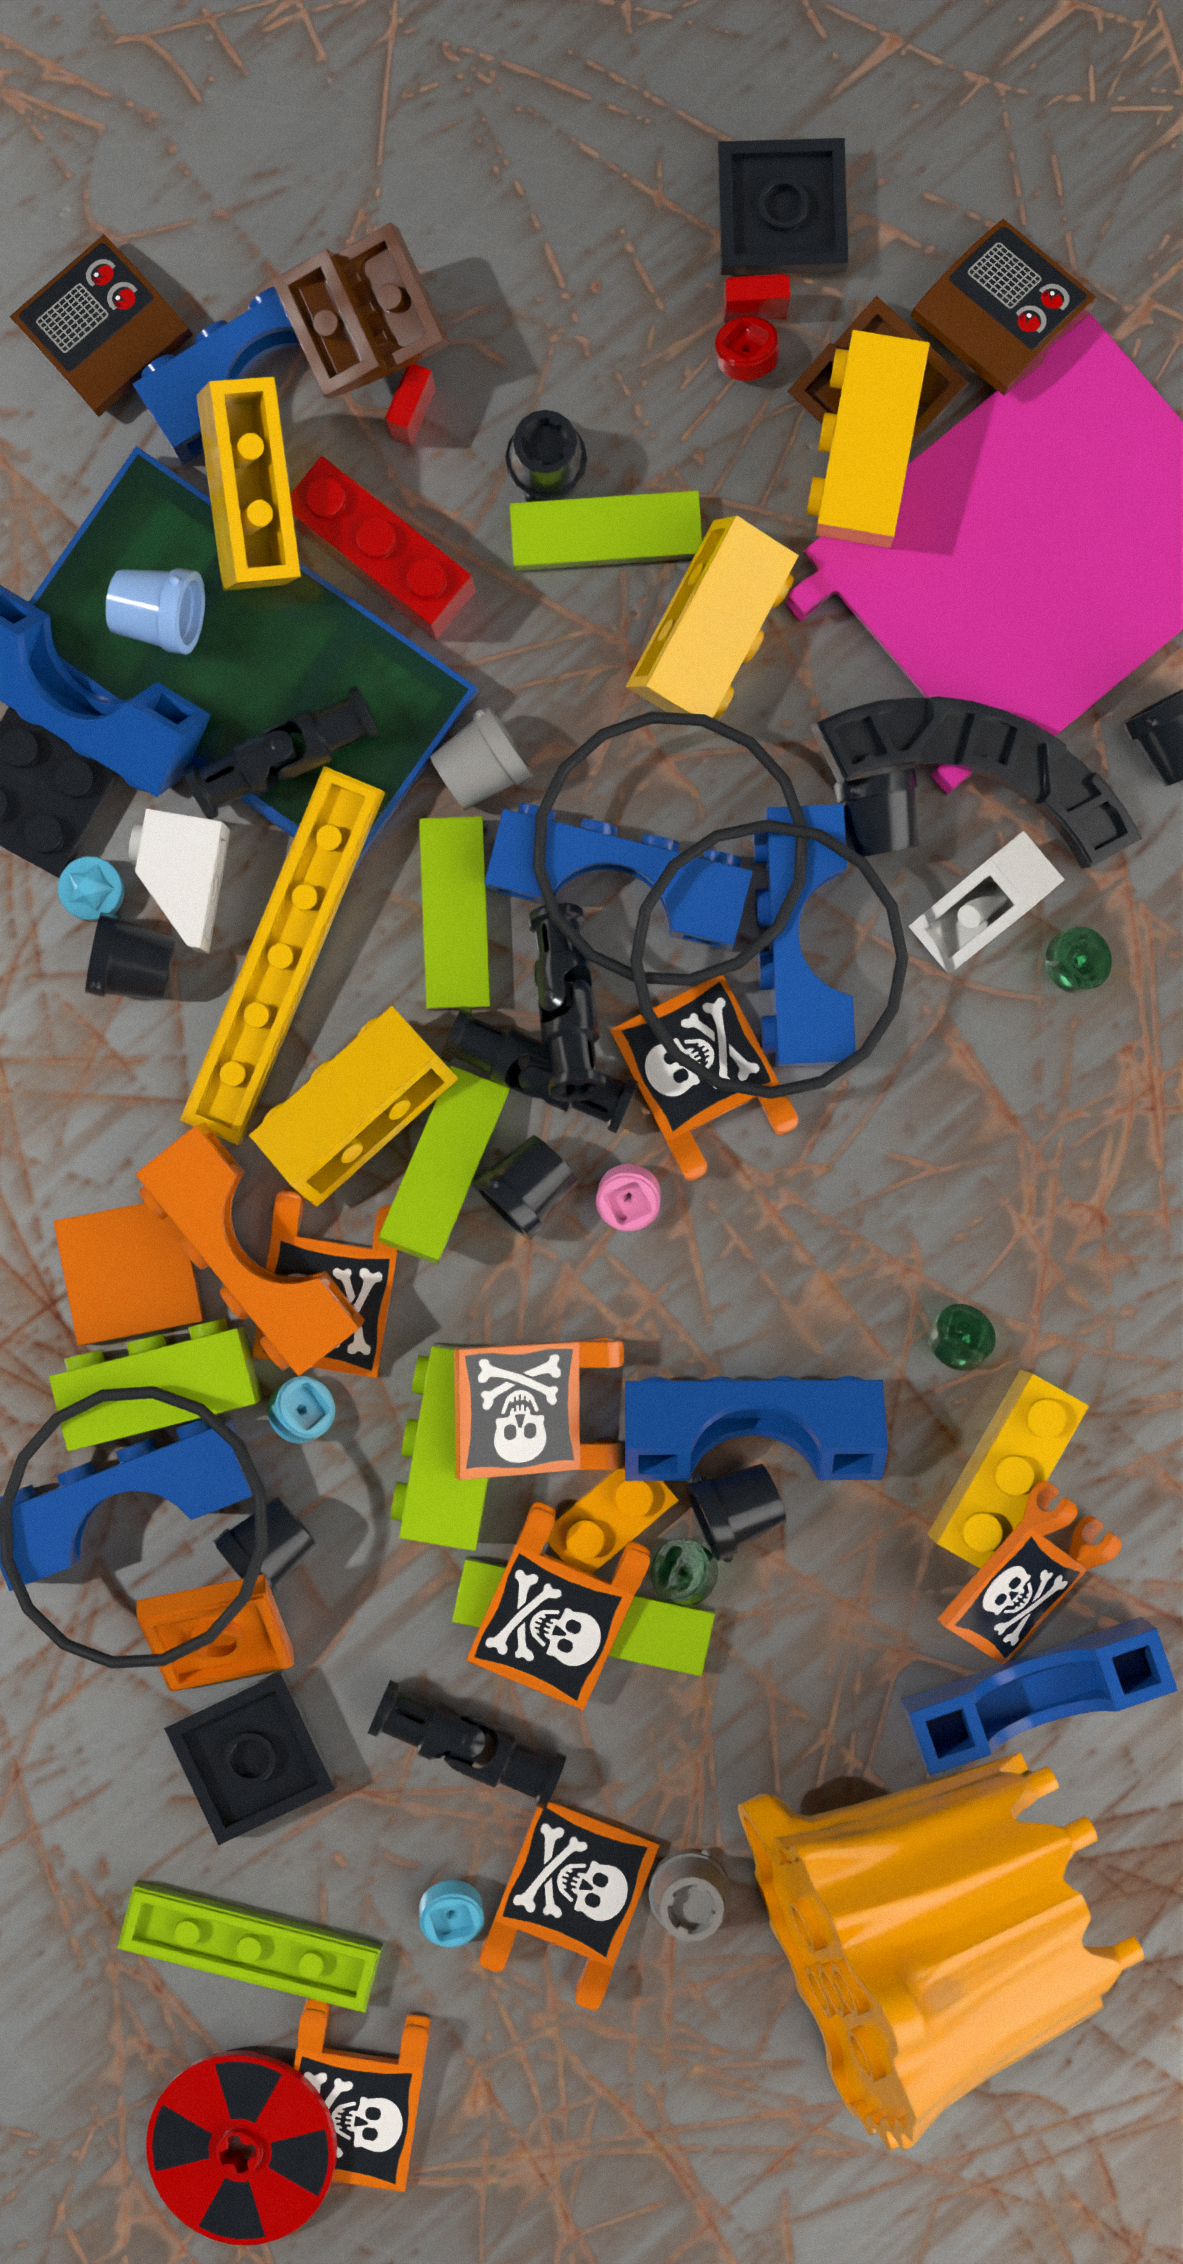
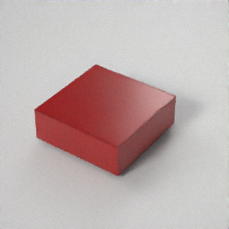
(756, 296)
(410, 403)

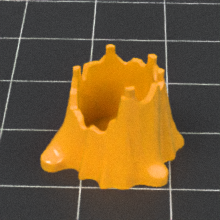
(931, 1935)

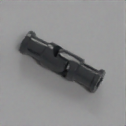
(274, 757)
(566, 1007)
(499, 1054)
(441, 1733)

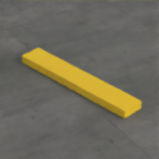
(282, 955)

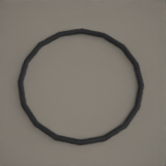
(627, 726)
(640, 940)
(254, 1567)

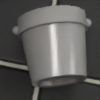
(481, 760)
(689, 1894)

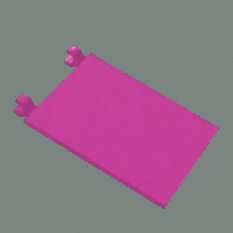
(1028, 544)

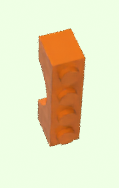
(196, 1189)

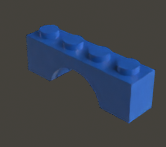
(220, 353)
(137, 737)
(699, 903)
(808, 1018)
(829, 1422)
(193, 1473)
(1076, 1677)

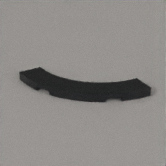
(988, 744)

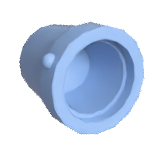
(157, 607)

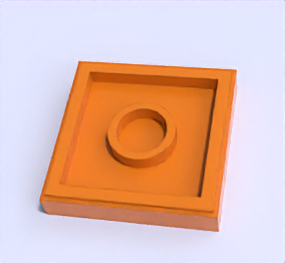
(126, 1274)
(248, 1646)

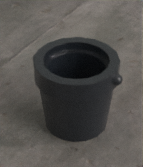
(546, 457)
(1160, 736)
(880, 811)
(128, 960)
(526, 1185)
(735, 1508)
(287, 1545)

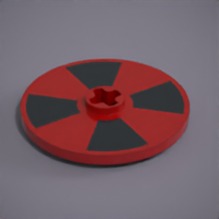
(264, 2106)

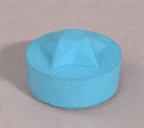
(91, 887)
(301, 1410)
(451, 1913)

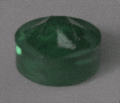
(1078, 960)
(961, 1337)
(684, 1572)

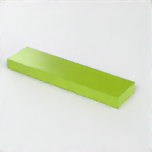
(651, 1633)
(250, 1946)

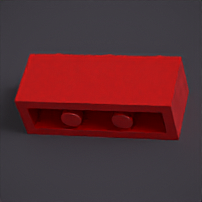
(380, 548)

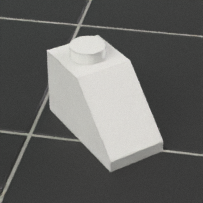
(182, 869)
(986, 902)

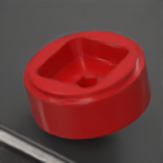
(747, 348)

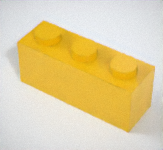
(868, 438)
(248, 483)
(714, 620)
(352, 1106)
(1006, 1465)

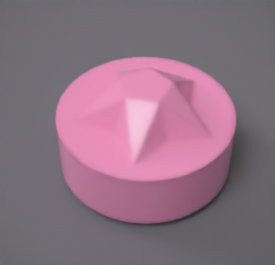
(628, 1197)

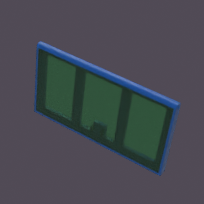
(257, 650)

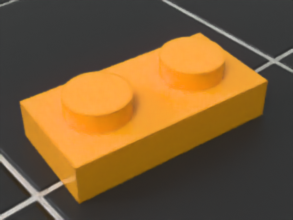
(608, 1519)

